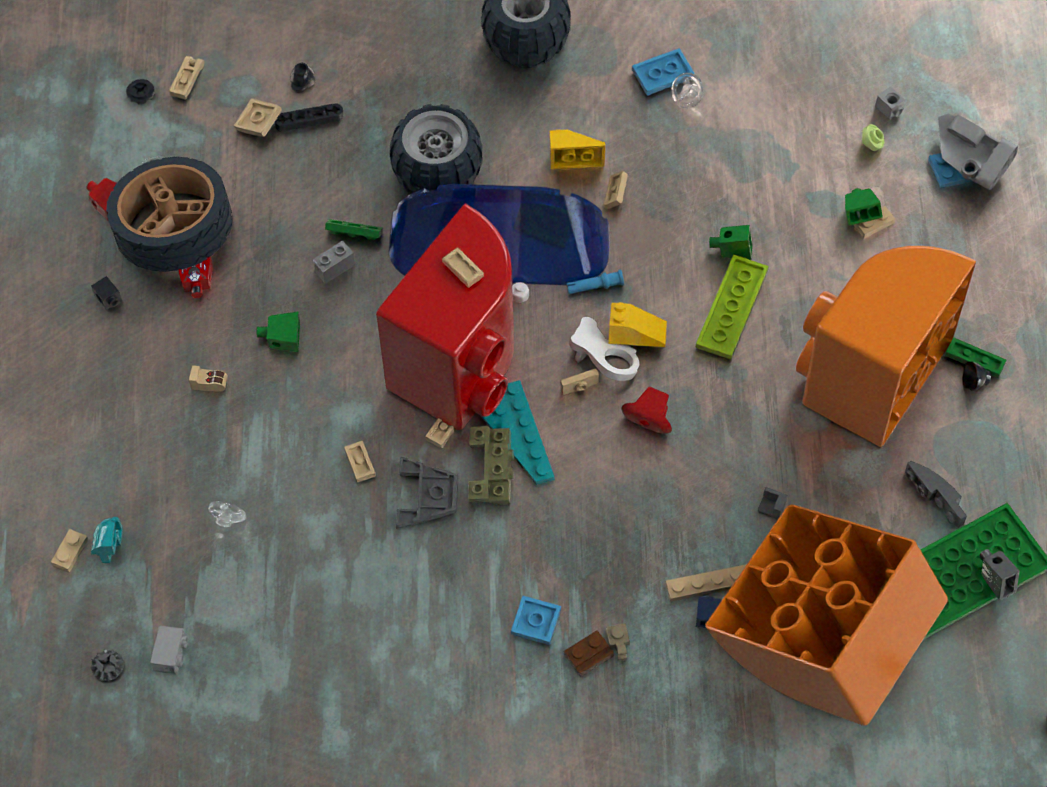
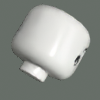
(520, 292)

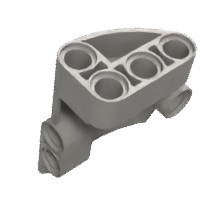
(969, 145)

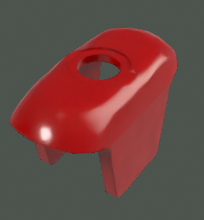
(649, 411)

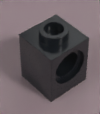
(106, 293)

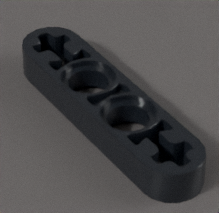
(309, 119)

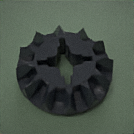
(140, 85)

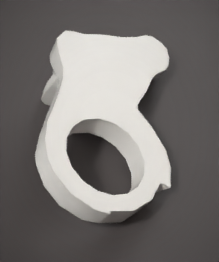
(591, 342)

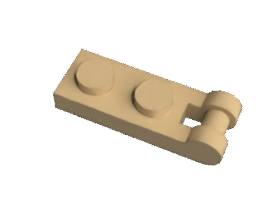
(186, 77)

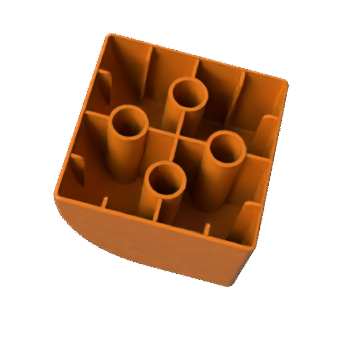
(882, 337)
(829, 612)

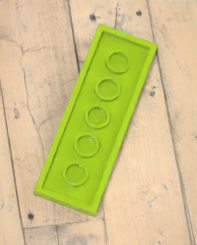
(732, 307)

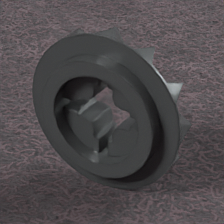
(110, 672)

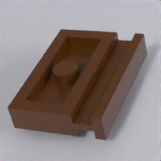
(588, 653)

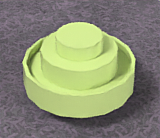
(872, 137)

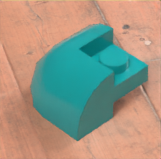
(106, 537)

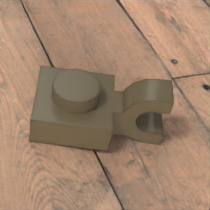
(618, 639)

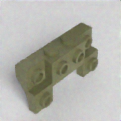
(497, 465)

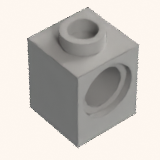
(890, 103)

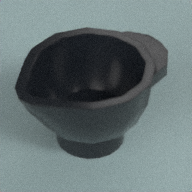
(302, 77)
(975, 376)

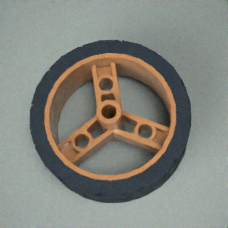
(161, 239)

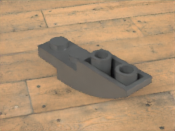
(934, 486)

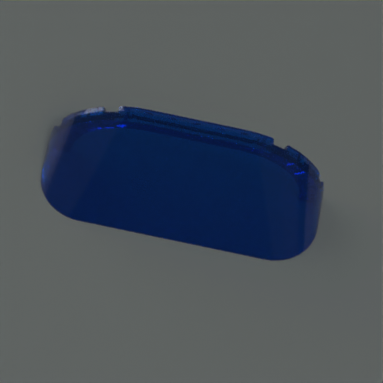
(546, 233)

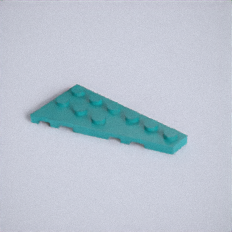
(525, 438)

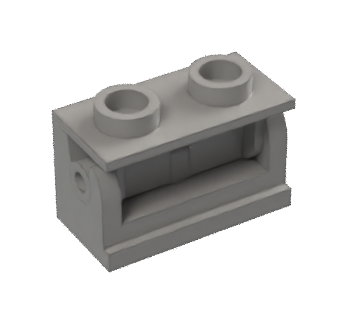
(334, 262)
(168, 649)

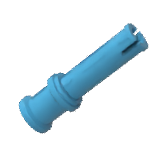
(604, 281)

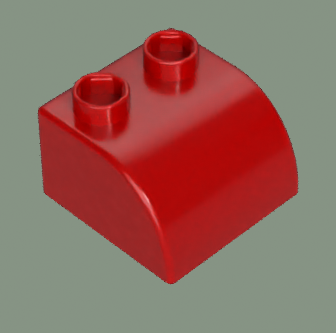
(447, 341)

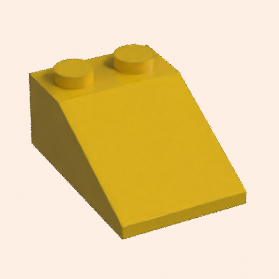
(575, 150)
(635, 326)

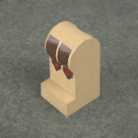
(207, 379)

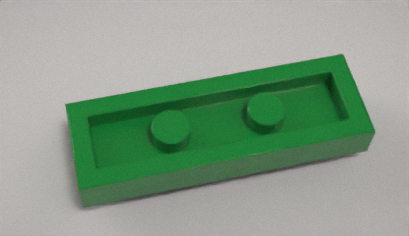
(353, 229)
(966, 352)

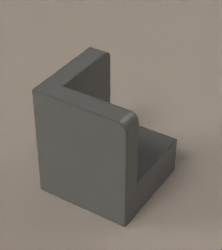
(772, 503)

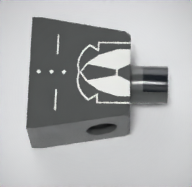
(999, 573)

